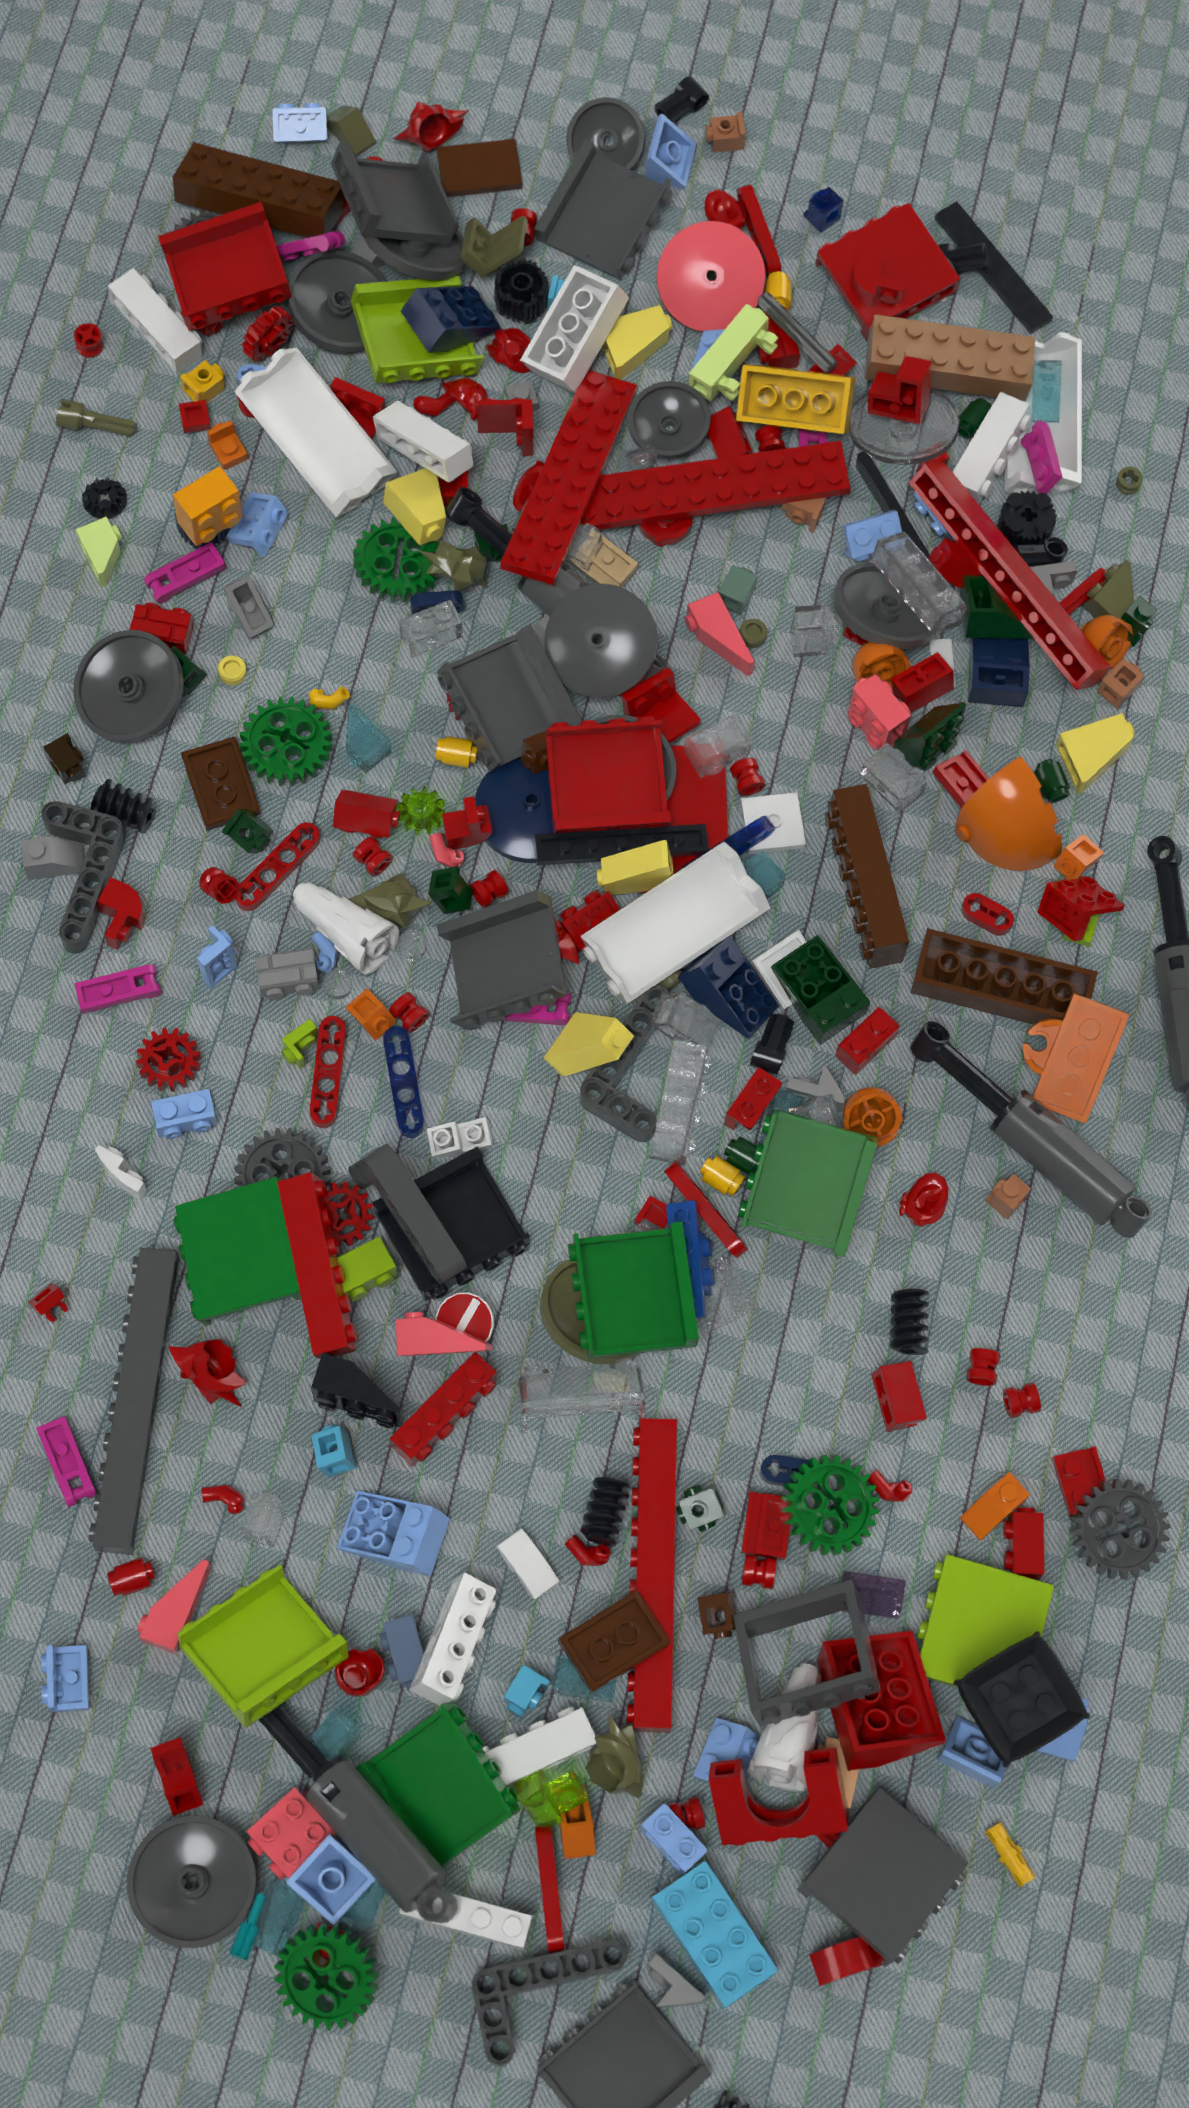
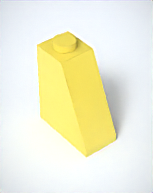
(636, 339)
(417, 505)
(1094, 748)
(636, 869)
(587, 1043)

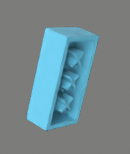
(714, 1935)

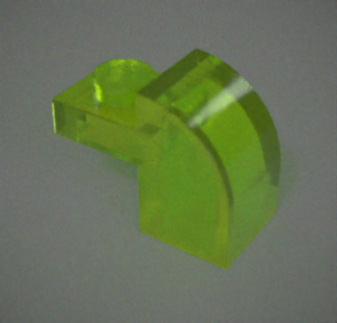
(548, 1800)

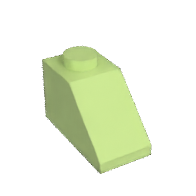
(100, 547)

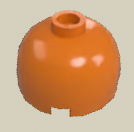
(1109, 637)
(879, 659)
(873, 1113)

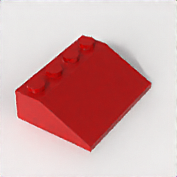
(889, 1722)

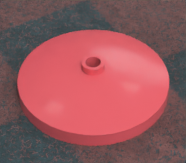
(683, 272)

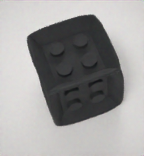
(1022, 1699)

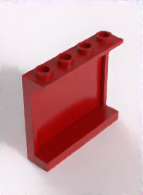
(908, 257)
(225, 266)
(606, 775)

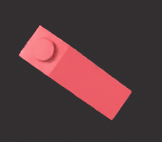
(718, 631)
(429, 1336)
(174, 1610)

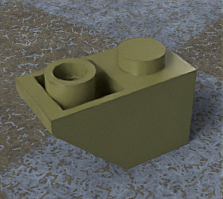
(1114, 594)

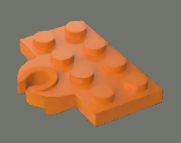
(1075, 1055)

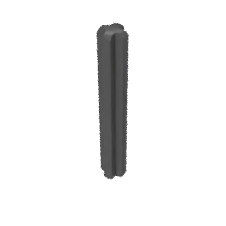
(797, 332)

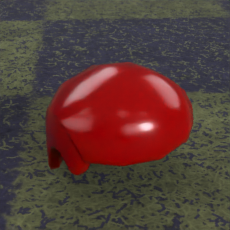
(359, 1672)

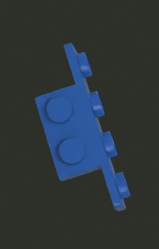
(698, 1252)

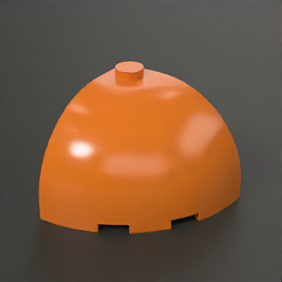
(1010, 821)

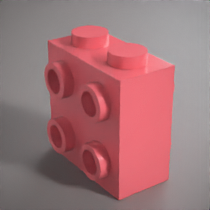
(878, 712)
(288, 1833)

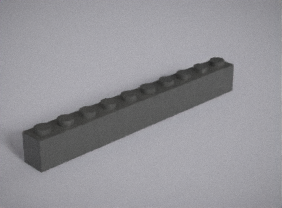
(135, 1401)

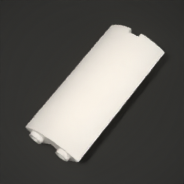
(315, 431)
(1066, 432)
(674, 923)

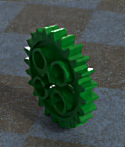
(371, 556)
(296, 720)
(810, 1521)
(308, 1996)

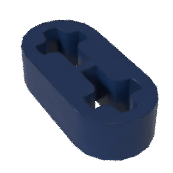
(429, 599)
(783, 1463)

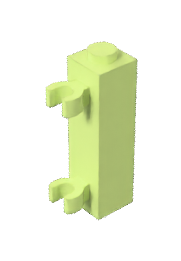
(729, 352)

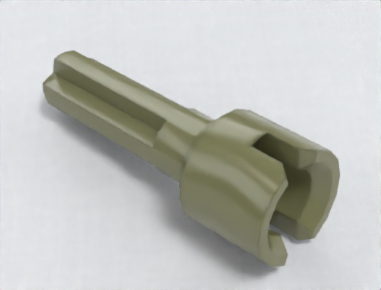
(75, 416)

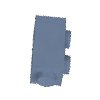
(405, 1648)

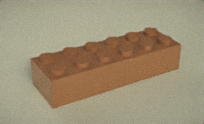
(960, 356)

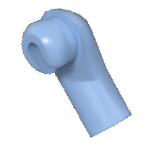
(328, 954)

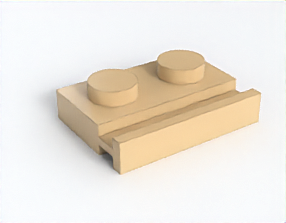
(611, 566)

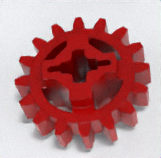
(267, 333)
(157, 1055)
(348, 1202)

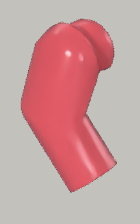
(443, 854)

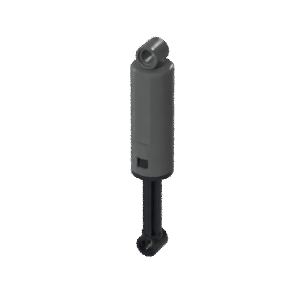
(467, 510)
(1173, 960)
(1043, 1140)
(366, 1824)

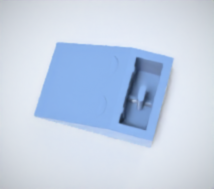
(394, 1532)

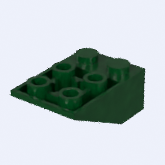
(987, 612)
(931, 735)
(820, 989)

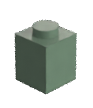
(737, 589)

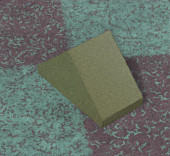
(350, 127)

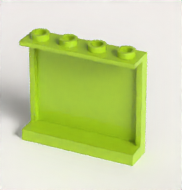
(391, 342)
(977, 1616)
(261, 1646)

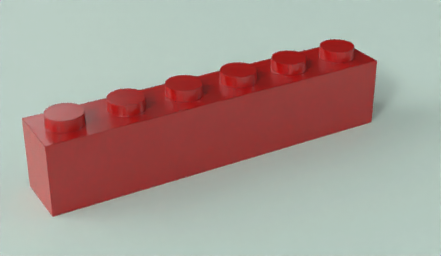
(317, 1265)

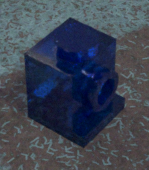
(820, 205)

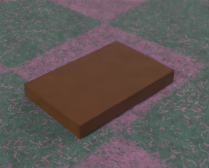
(479, 167)
(219, 781)
(613, 1642)

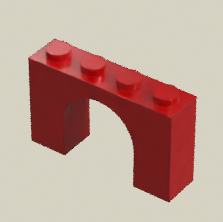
(746, 1821)

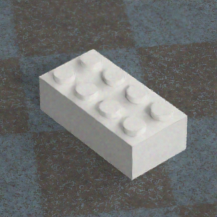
(574, 328)

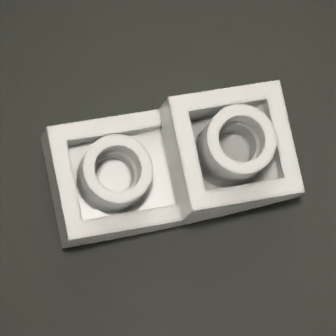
(457, 1139)
(115, 1167)
(527, 1563)

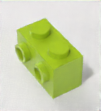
(367, 1268)

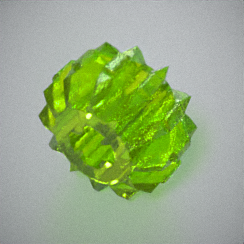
(421, 820)

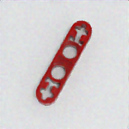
(758, 229)
(275, 865)
(325, 1071)
(706, 1210)
(549, 1889)

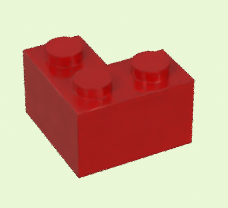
(904, 394)

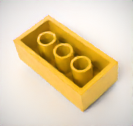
(795, 398)

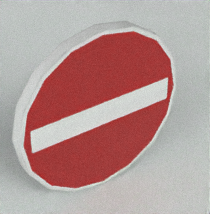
(467, 1313)

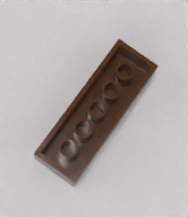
(231, 181)
(867, 876)
(997, 978)

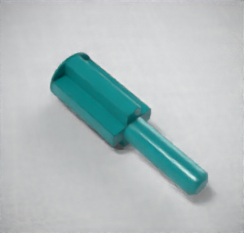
(248, 1931)

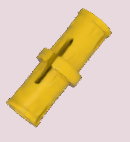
(1010, 1854)

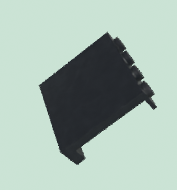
(472, 1215)

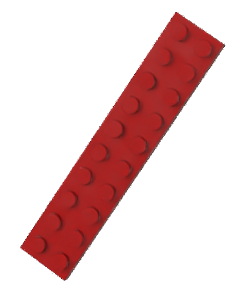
(568, 478)
(718, 485)

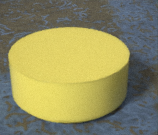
(232, 670)

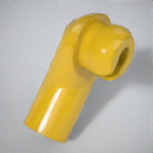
(328, 702)

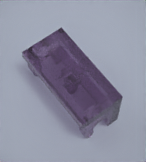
(878, 1594)

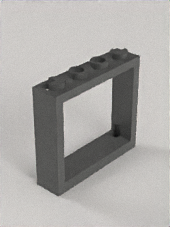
(793, 1612)

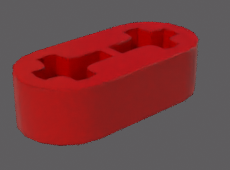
(987, 914)

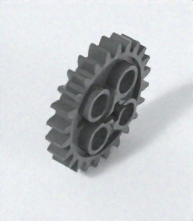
(299, 1156)
(1128, 1555)

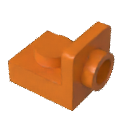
(226, 445)
(1078, 857)
(371, 1014)

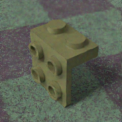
(489, 251)

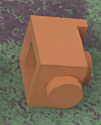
(726, 133)
(805, 511)
(1112, 685)
(1008, 1195)

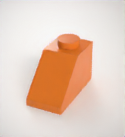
(995, 1506)
(577, 1832)

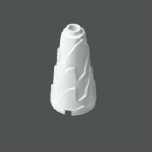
(354, 931)
(783, 1745)

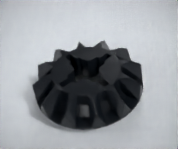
(104, 508)

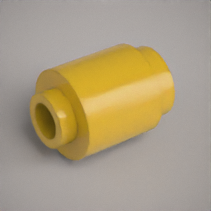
(780, 288)
(456, 751)
(722, 1176)

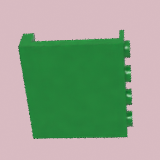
(808, 1180)
(236, 1250)
(634, 1292)
(442, 1784)

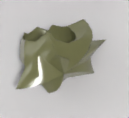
(459, 565)
(392, 900)
(616, 1761)

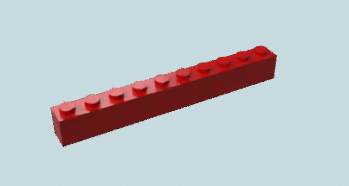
(1010, 575)
(654, 1567)

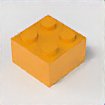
(208, 506)

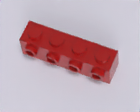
(443, 1409)

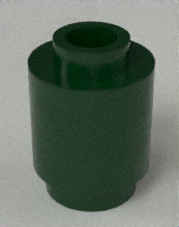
(972, 417)
(1052, 780)
(741, 1155)

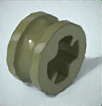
(1121, 482)

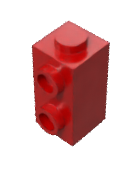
(952, 562)
(365, 814)
(1026, 1543)

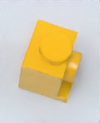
(203, 382)

